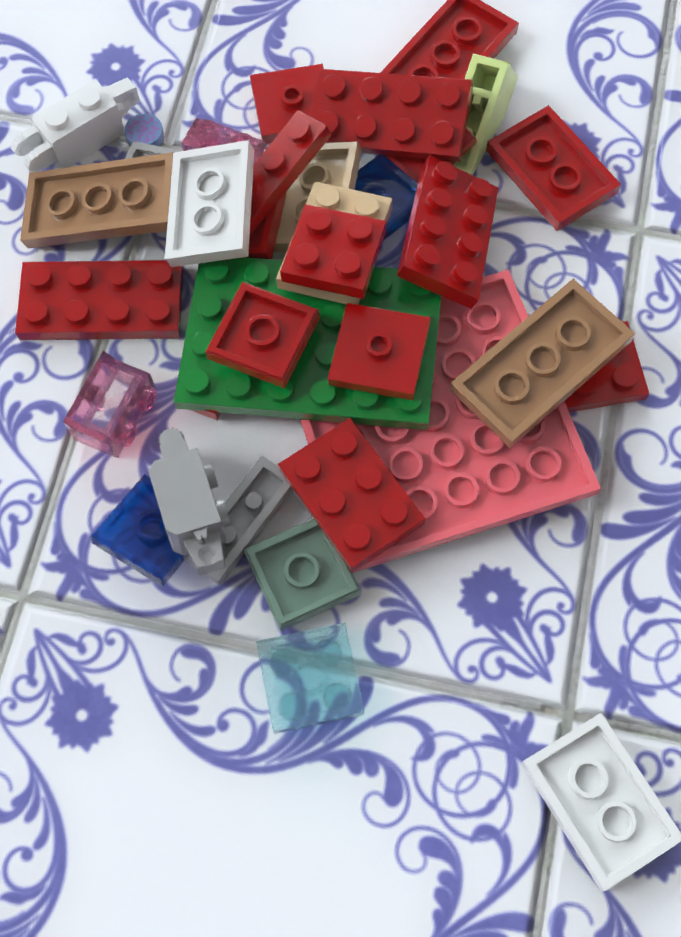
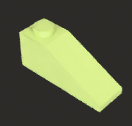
(491, 95)

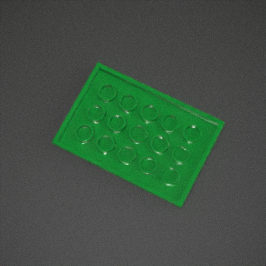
(307, 395)

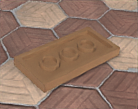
(97, 201)
(541, 362)

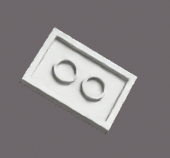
(210, 204)
(602, 802)

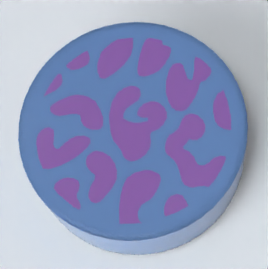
(144, 129)

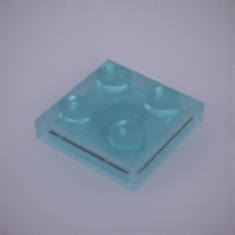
(309, 678)

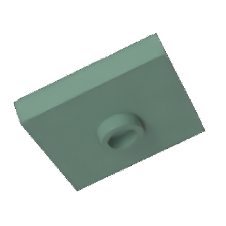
(300, 574)

